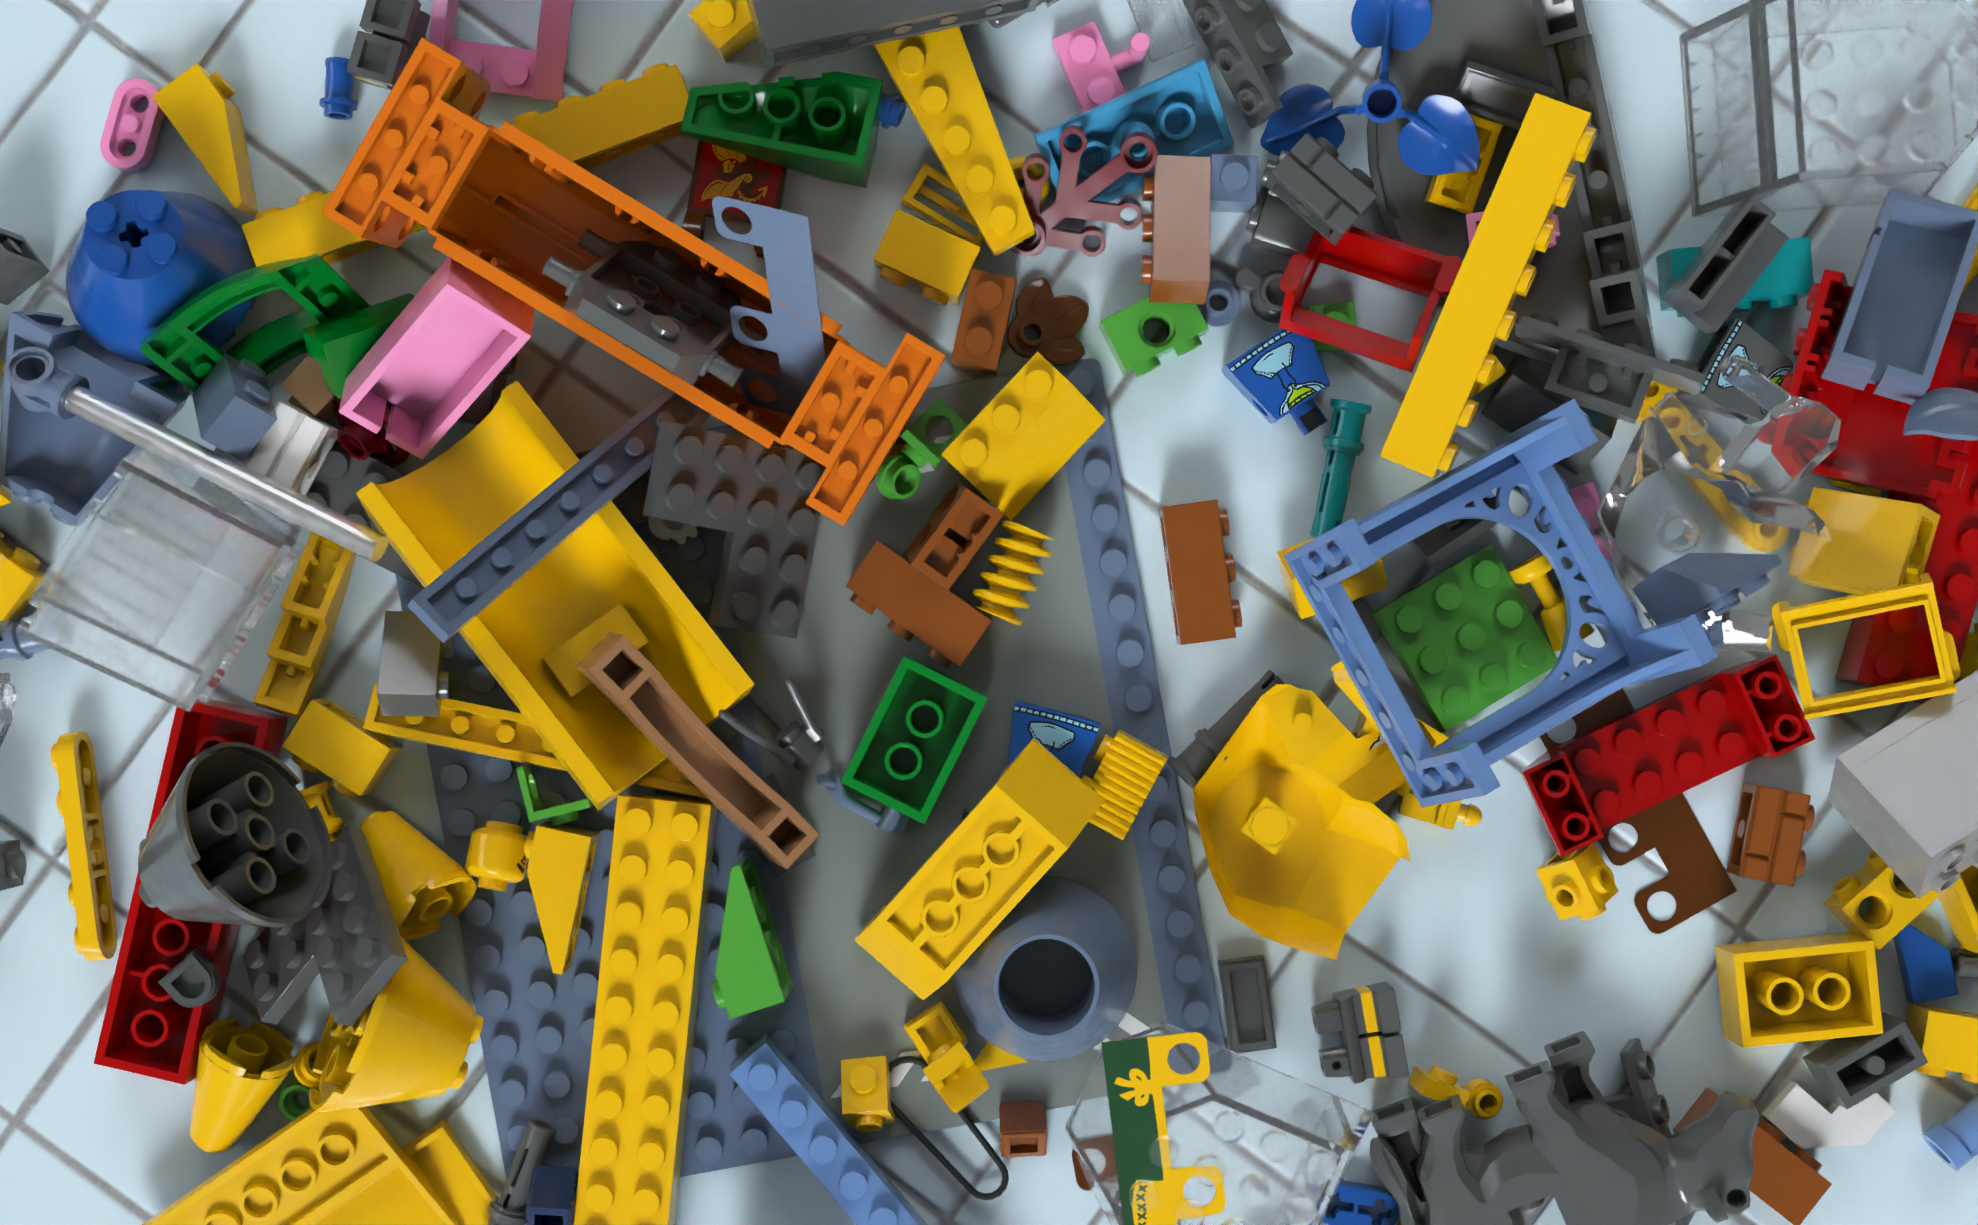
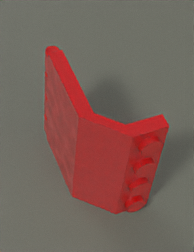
(1871, 434)

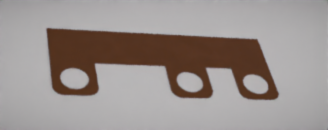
(1671, 828)

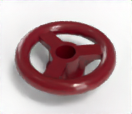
(362, 442)

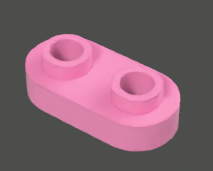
(129, 125)

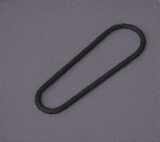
(979, 1195)

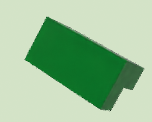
(346, 339)

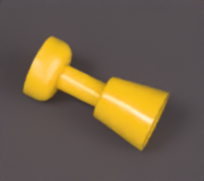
(1554, 612)

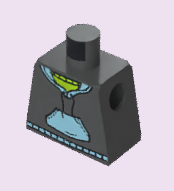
(1740, 339)

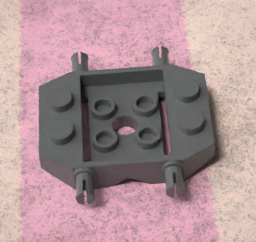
(648, 321)

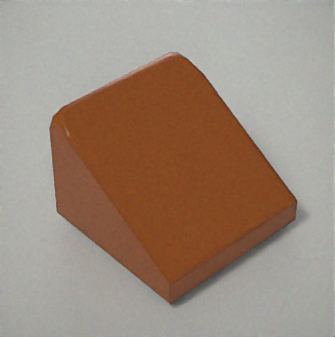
(1023, 1129)

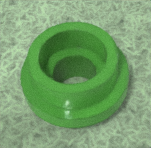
(898, 477)
(288, 1100)

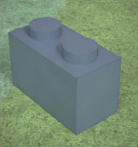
(234, 406)

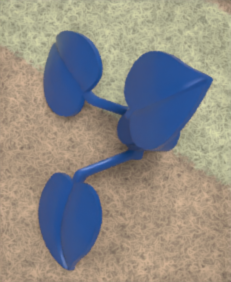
(1434, 141)

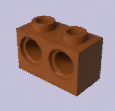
(952, 534)

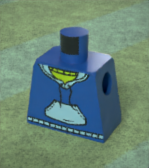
(1282, 379)
(1060, 733)

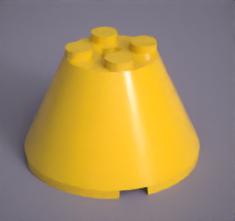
(402, 1044)

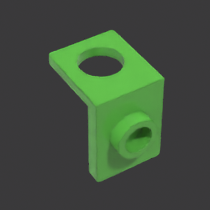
(919, 446)
(558, 813)

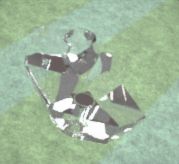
(1694, 459)

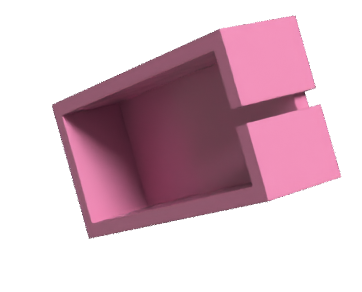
(437, 358)

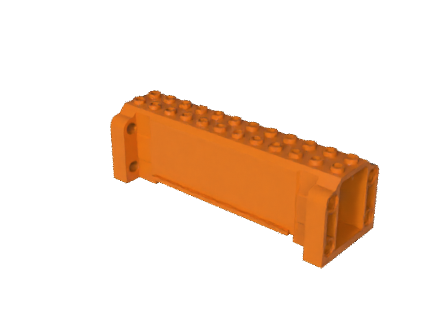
(513, 203)

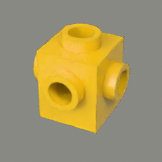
(1578, 883)

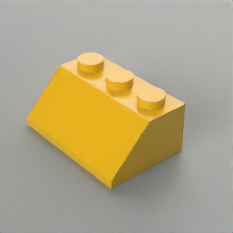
(1024, 436)

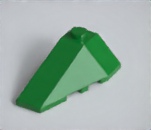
(805, 125)

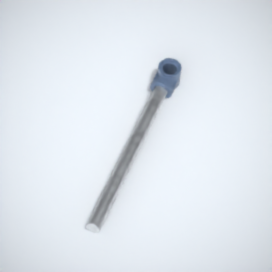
(52, 388)

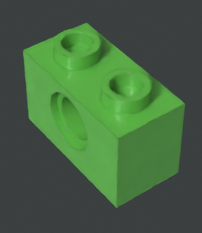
(1133, 351)

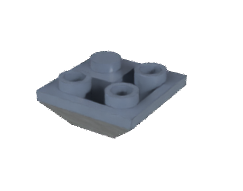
(1703, 584)

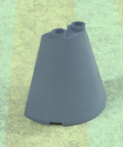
(72, 457)

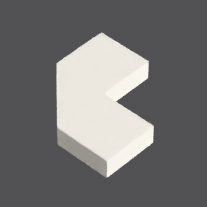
(1813, 1126)

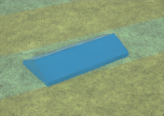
(1174, 109)

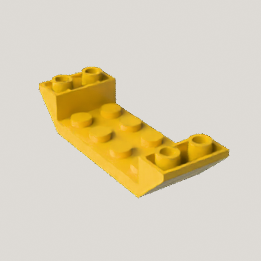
(981, 870)

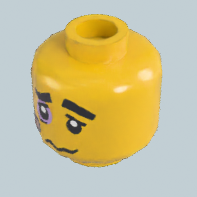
(497, 855)

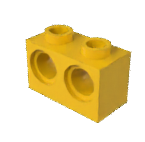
(1890, 905)

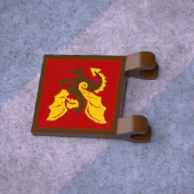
(733, 176)

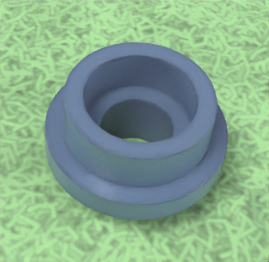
(1233, 303)

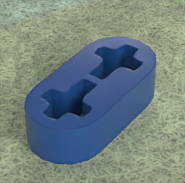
(1363, 1194)

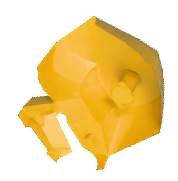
(1296, 818)

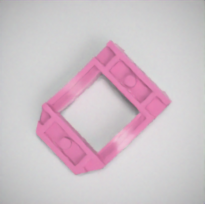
(507, 68)

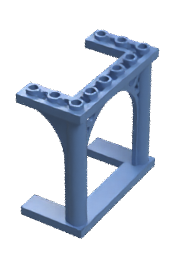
(1630, 655)

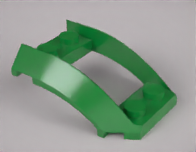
(308, 280)

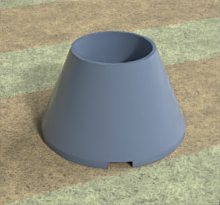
(1066, 913)

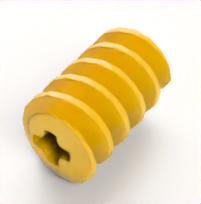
(1012, 572)

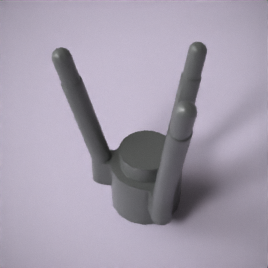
(798, 743)

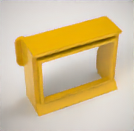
(1790, 619)

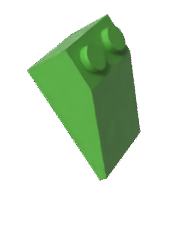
(750, 956)

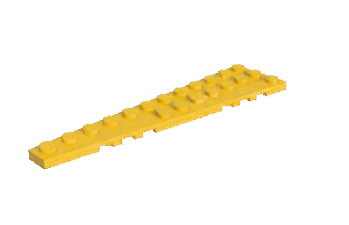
(952, 111)

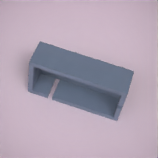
(1904, 296)

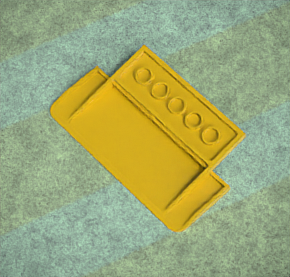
(341, 1172)

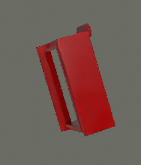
(1376, 259)

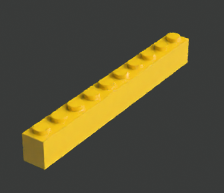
(582, 129)

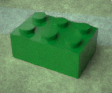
(914, 739)

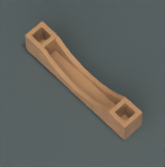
(690, 745)

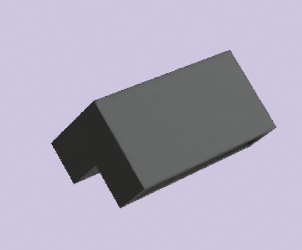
(1726, 265)
(1521, 400)

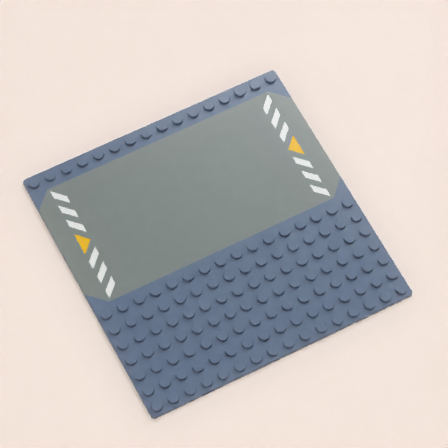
(1076, 652)

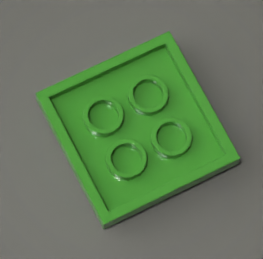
(1465, 638)

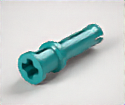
(1342, 448)

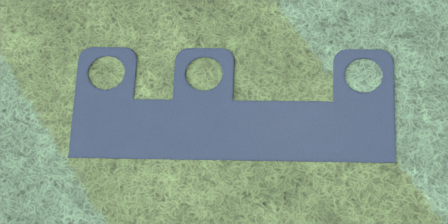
(791, 284)

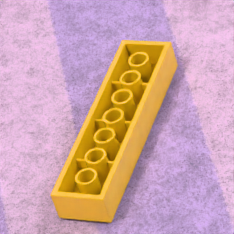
(1487, 285)

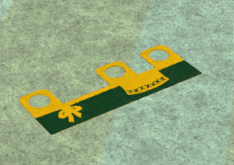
(1134, 1084)

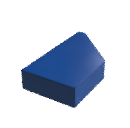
(1924, 966)

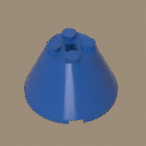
(146, 259)

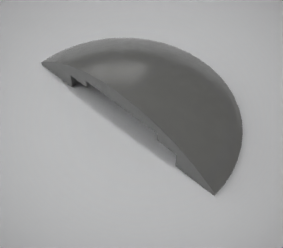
(1596, 267)

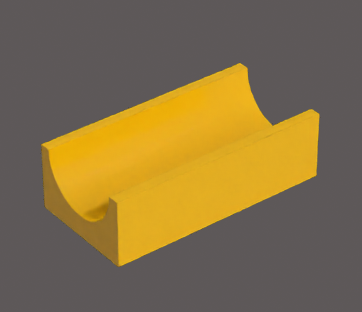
(471, 492)

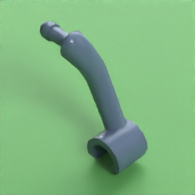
(887, 820)

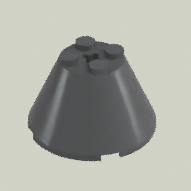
(236, 843)

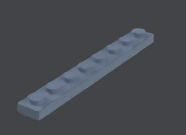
(548, 518)

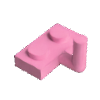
(1091, 69)

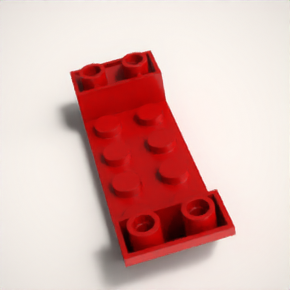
(1665, 750)

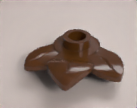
(1054, 321)

